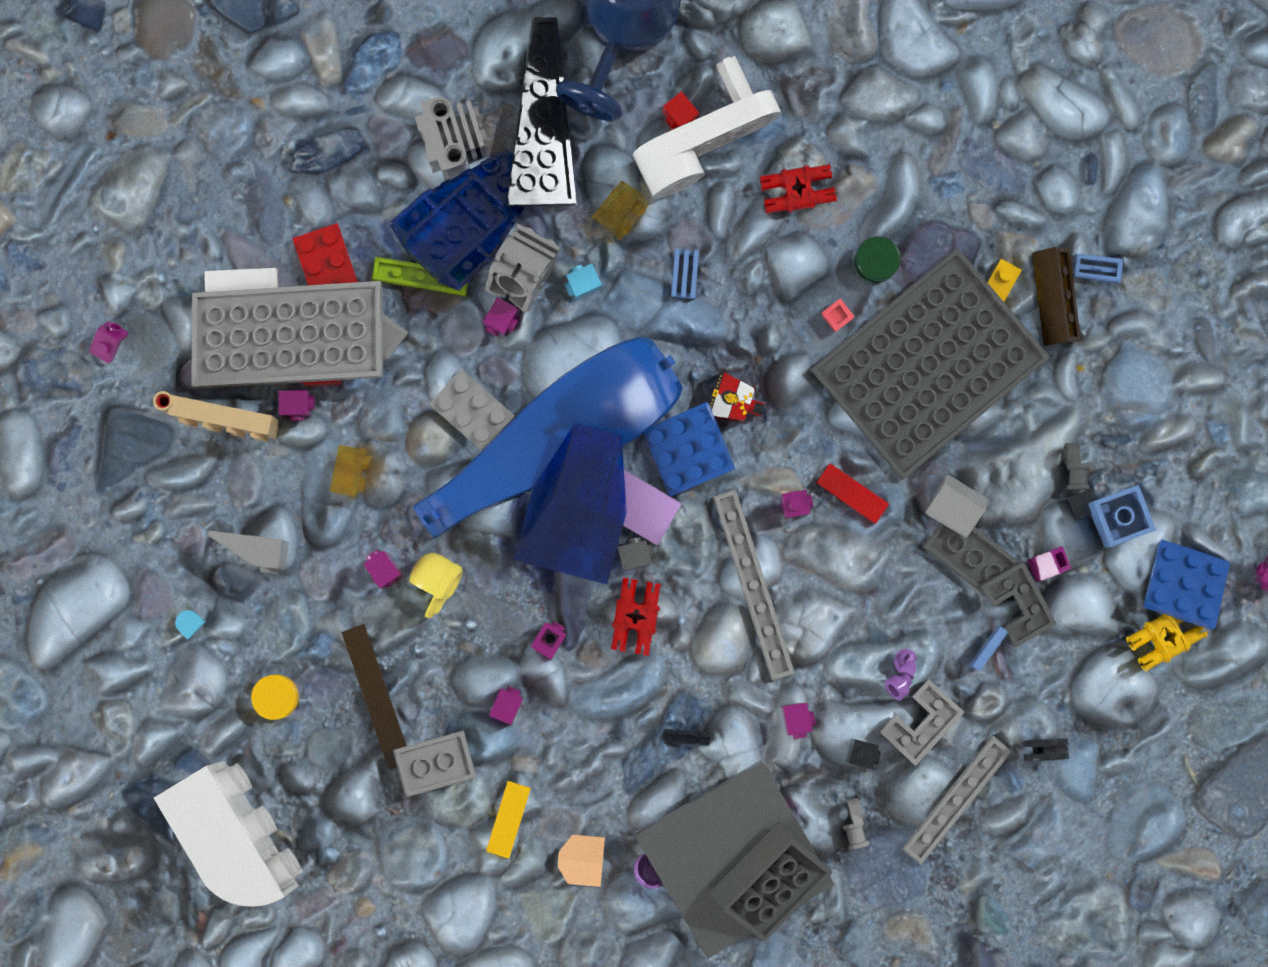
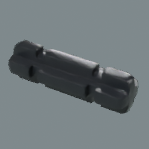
(686, 737)

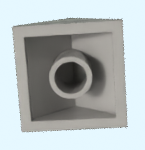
(957, 506)

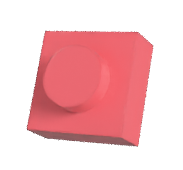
(837, 315)

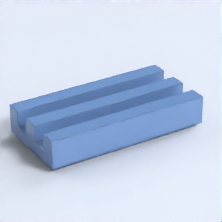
(686, 253)
(1094, 277)
(988, 648)

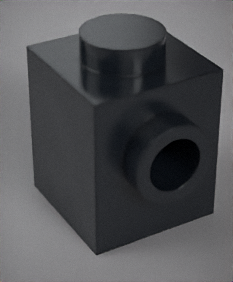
(863, 754)

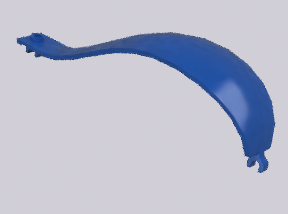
(613, 391)

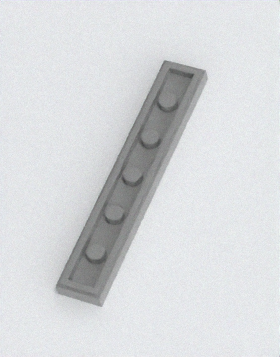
(956, 800)

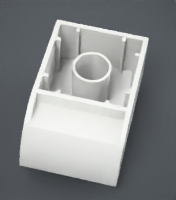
(229, 837)

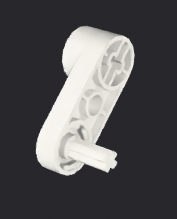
(671, 159)

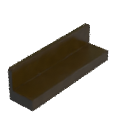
(1056, 296)

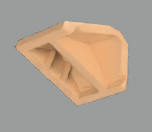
(582, 860)

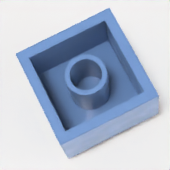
(1121, 516)

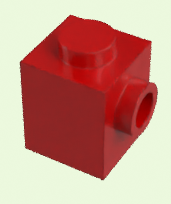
(679, 111)

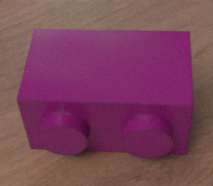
(383, 569)

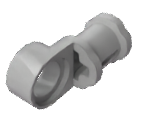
(855, 830)

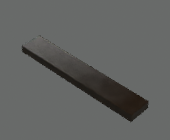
(374, 691)

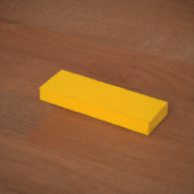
(508, 819)

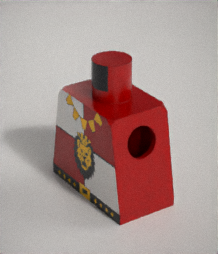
(733, 399)

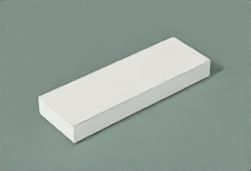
(241, 279)

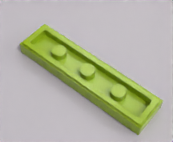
(409, 275)

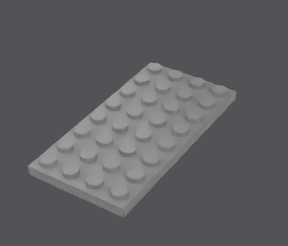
(287, 335)

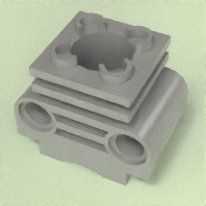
(450, 136)
(522, 267)

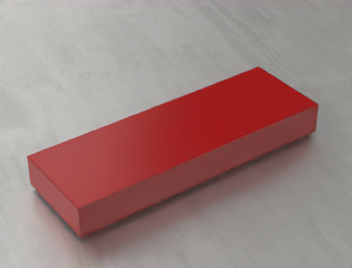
(852, 493)

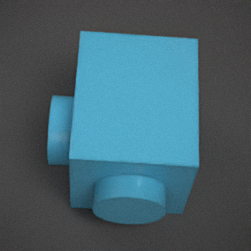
(582, 281)

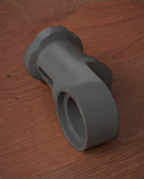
(1077, 471)

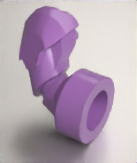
(906, 666)

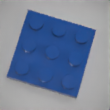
(689, 449)
(1186, 584)

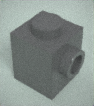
(635, 554)

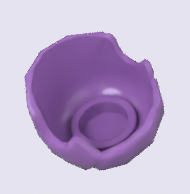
(645, 873)

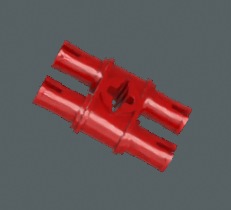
(791, 199)
(647, 609)

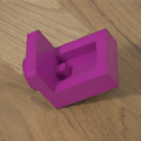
(107, 341)

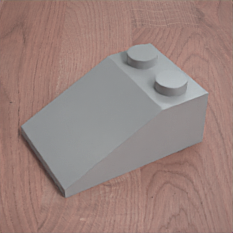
(263, 552)

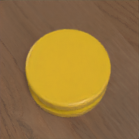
(275, 697)

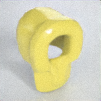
(438, 577)

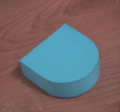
(189, 623)

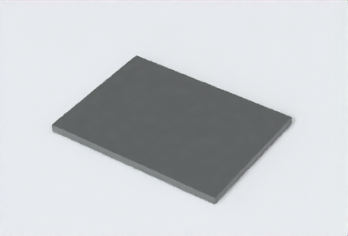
(930, 364)

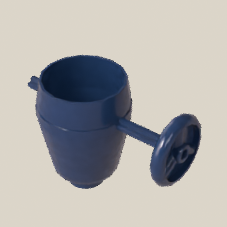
(623, 27)

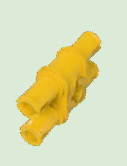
(1164, 650)

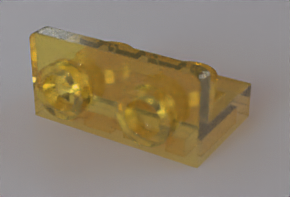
(621, 210)
(349, 471)

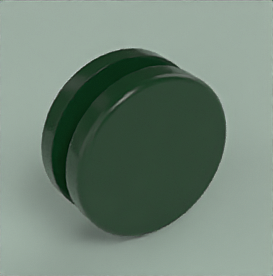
(877, 259)

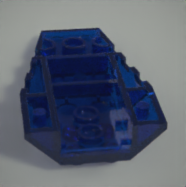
(460, 222)

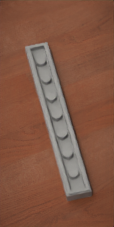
(753, 585)

